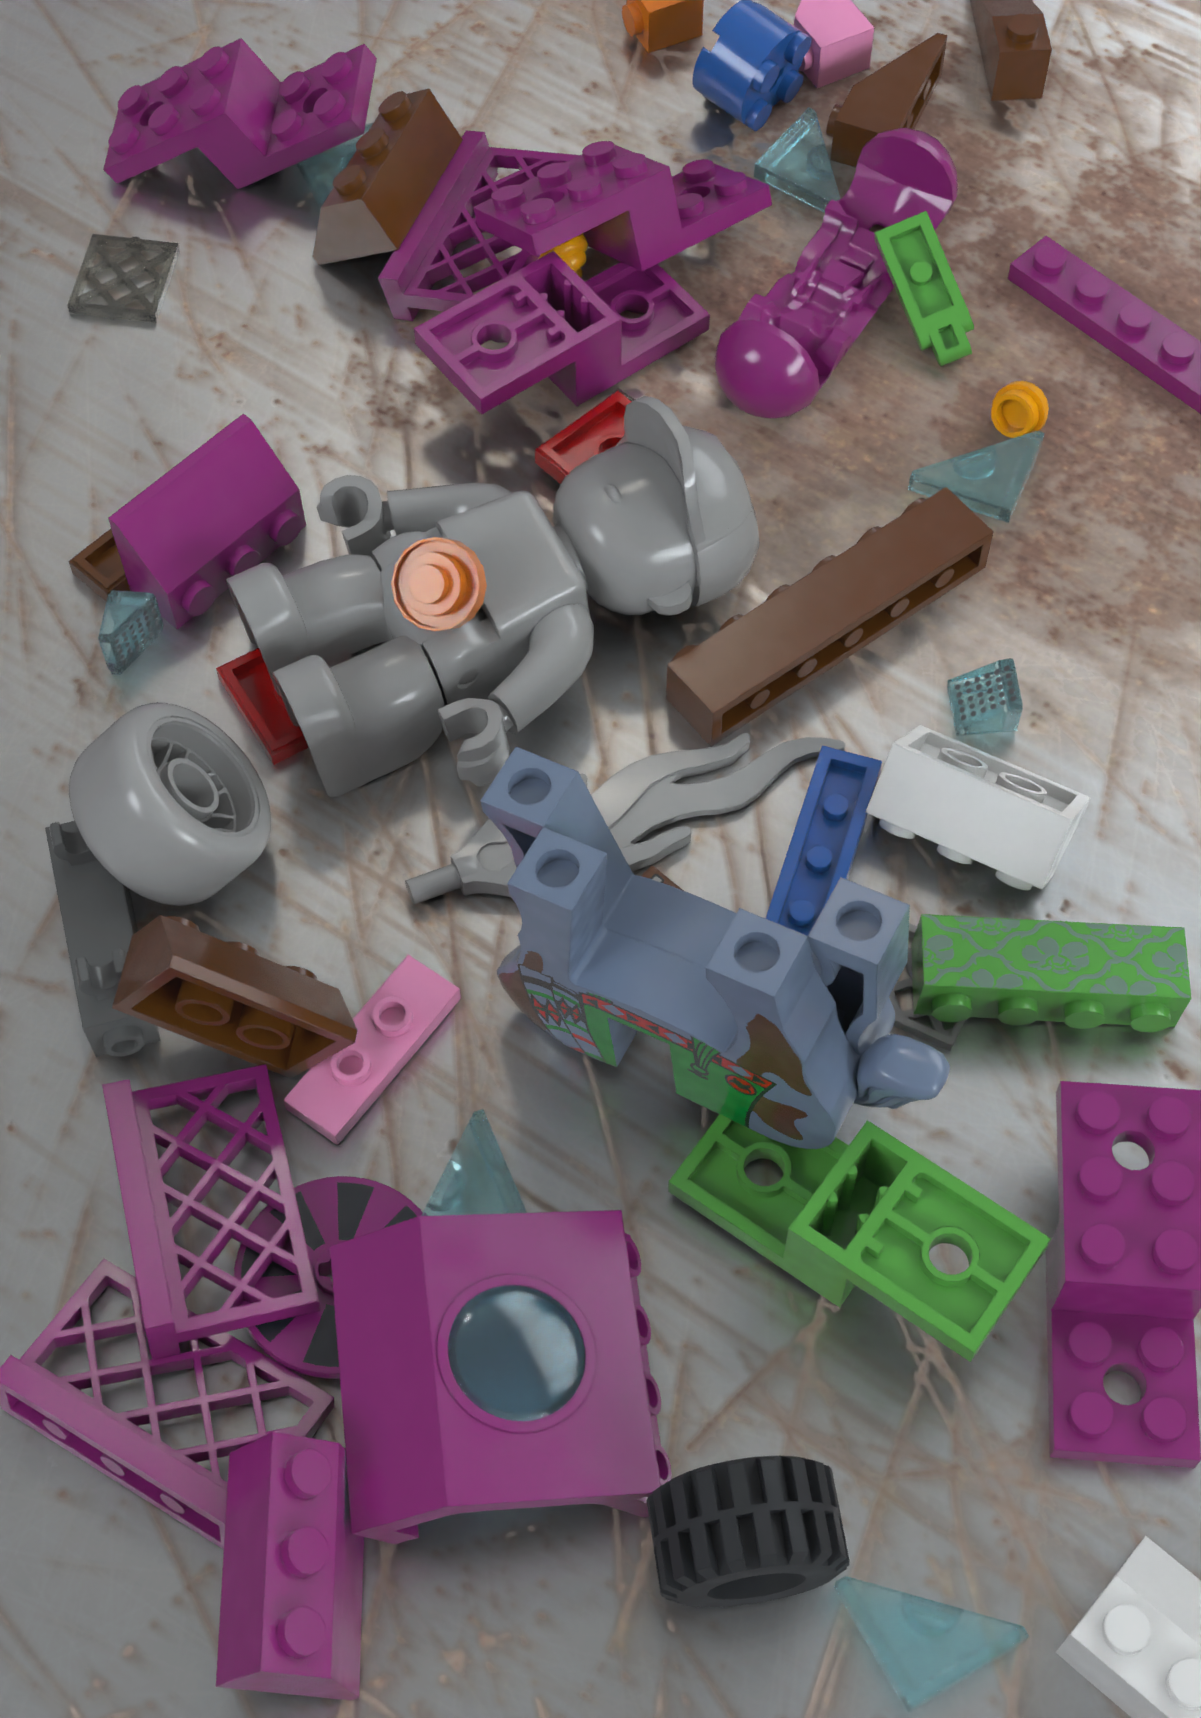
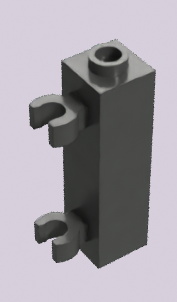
(98, 933)

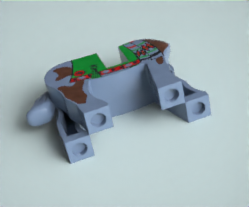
(753, 1013)

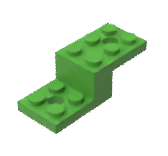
(869, 1222)

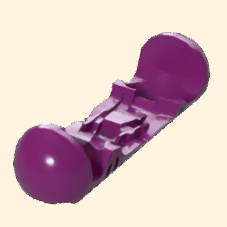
(810, 318)

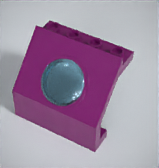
(494, 1368)

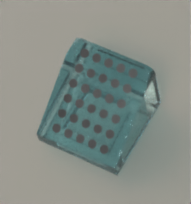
(128, 627)
(986, 699)

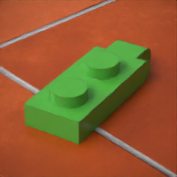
(926, 287)

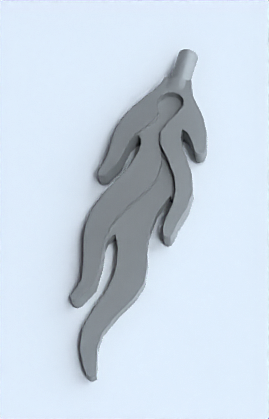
(634, 805)

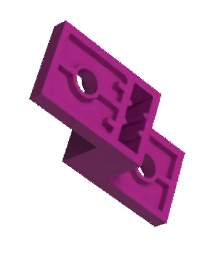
(241, 113)
(621, 205)
(560, 331)
(1125, 1275)

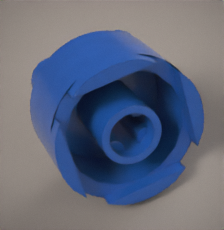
(751, 63)

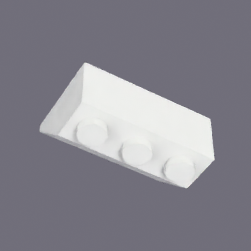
(976, 807)
(1143, 1637)

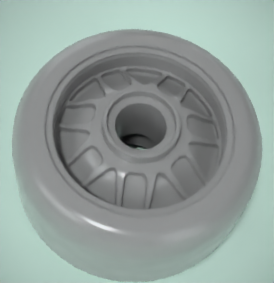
(169, 804)

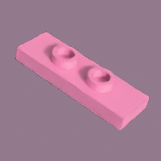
(388, 1035)

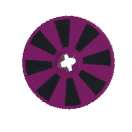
(330, 1214)

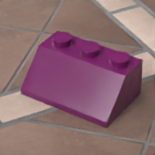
(207, 521)
(290, 1571)

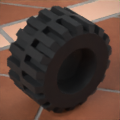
(747, 1531)

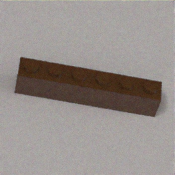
(827, 615)

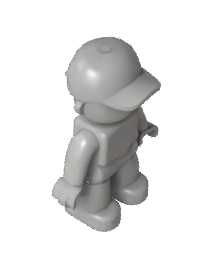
(634, 528)

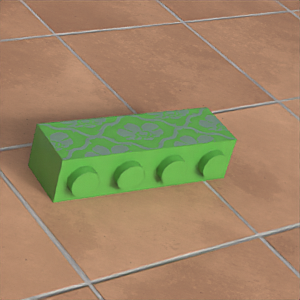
(1050, 972)

